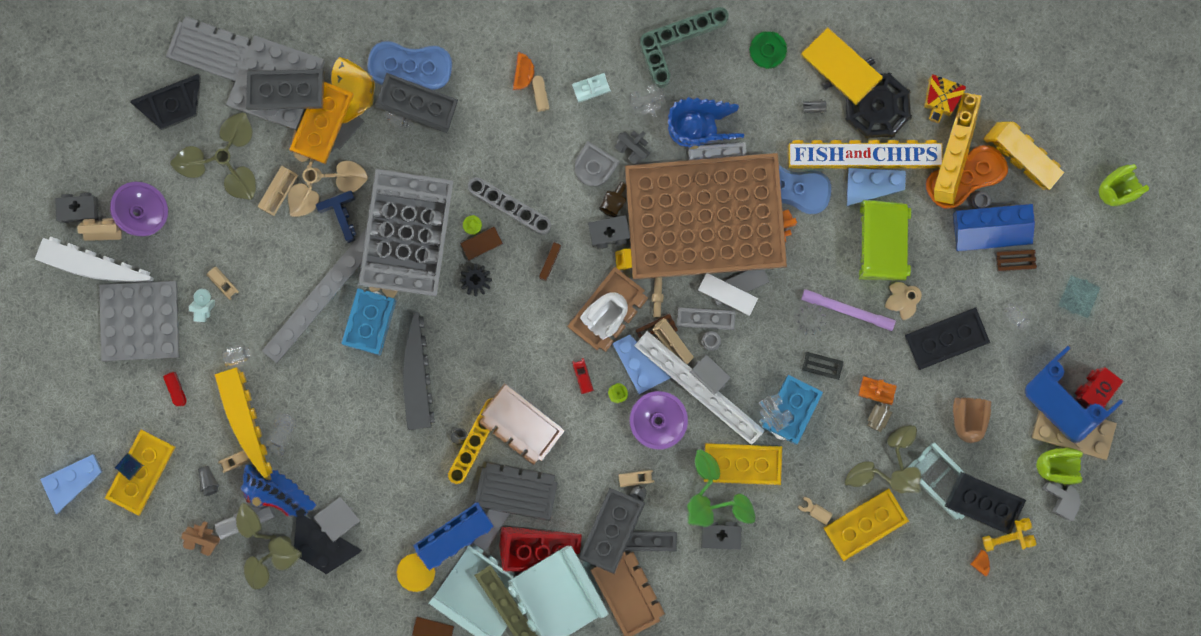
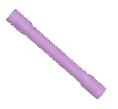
(878, 320)

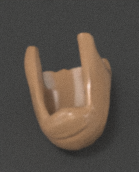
(971, 418)

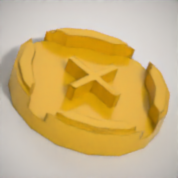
(414, 574)

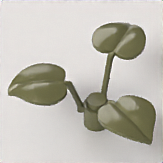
(241, 182)
(902, 481)
(280, 549)

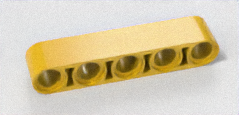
(468, 448)

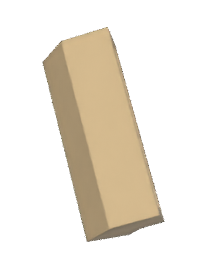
(277, 191)
(672, 341)

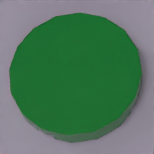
(767, 55)

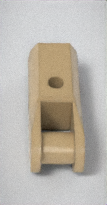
(540, 94)
(220, 281)
(239, 459)
(632, 479)

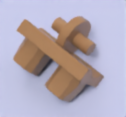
(202, 536)

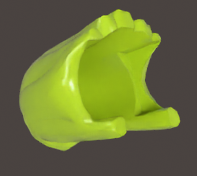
(1121, 187)
(1060, 466)

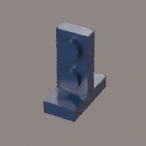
(341, 212)

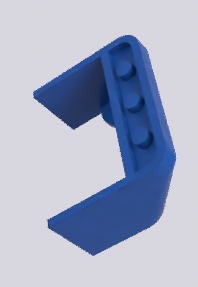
(1060, 406)

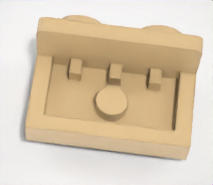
(100, 230)

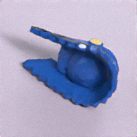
(693, 122)
(277, 492)

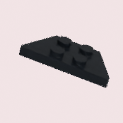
(171, 103)
(318, 548)

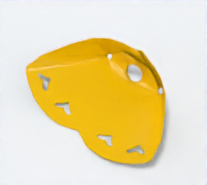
(356, 81)

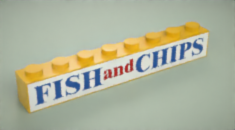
(865, 155)

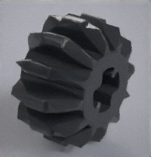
(468, 283)

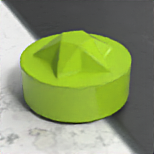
(472, 225)
(618, 393)

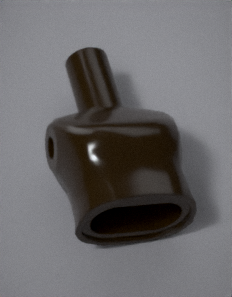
(613, 201)

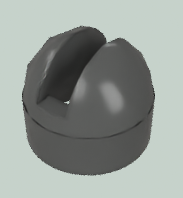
(462, 433)
(638, 493)

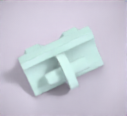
(591, 87)
(201, 305)

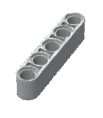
(504, 198)

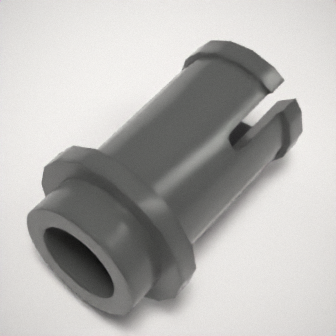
(814, 106)

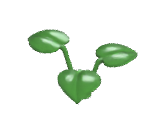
(699, 506)

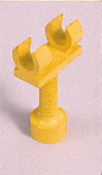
(1021, 525)

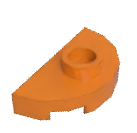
(524, 72)

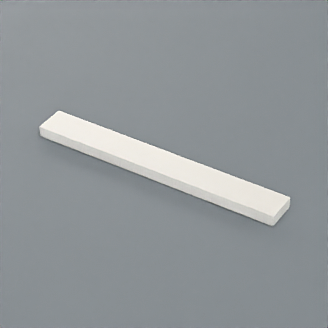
(681, 374)

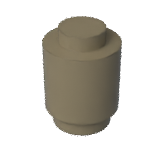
(879, 417)

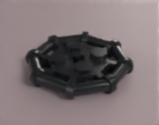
(885, 114)

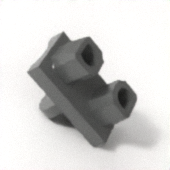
(626, 141)

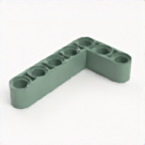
(677, 36)

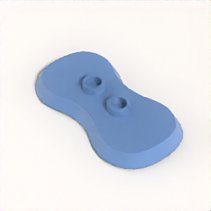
(422, 66)
(805, 190)

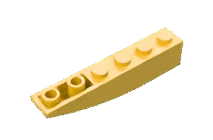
(957, 149)
(242, 417)

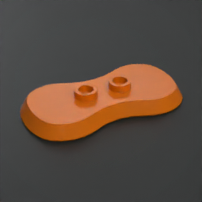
(982, 168)

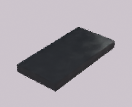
(947, 338)
(985, 503)

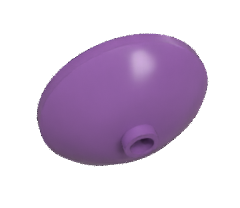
(145, 201)
(669, 410)

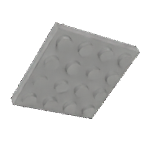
(266, 56)
(139, 321)

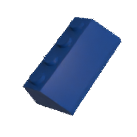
(994, 227)

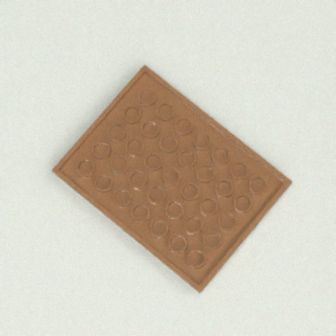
(705, 216)

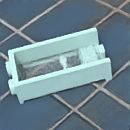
(938, 475)

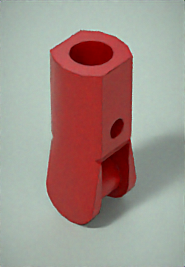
(583, 379)
(175, 389)

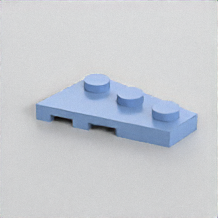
(873, 183)
(640, 368)
(70, 481)

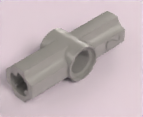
(228, 526)

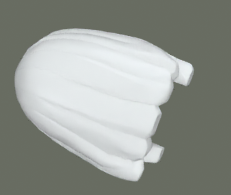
(605, 314)

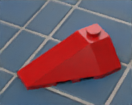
(526, 547)

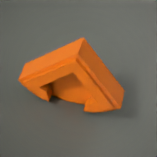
(982, 563)

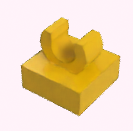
(623, 259)

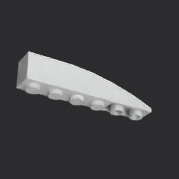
(87, 264)

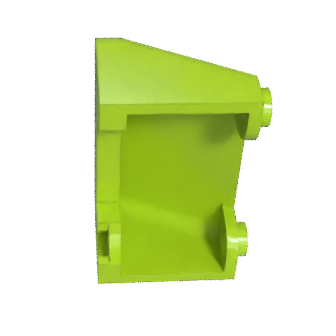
(884, 241)

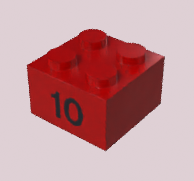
(1099, 388)

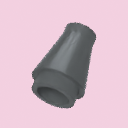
(208, 483)

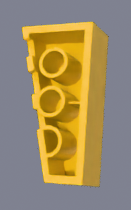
(1025, 154)

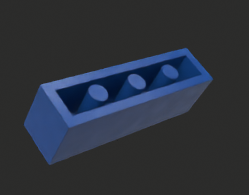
(453, 536)

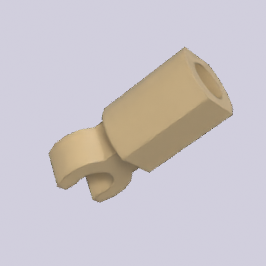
(816, 511)

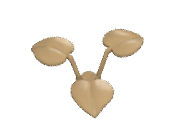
(303, 199)

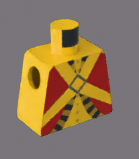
(942, 97)

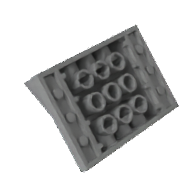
(405, 232)

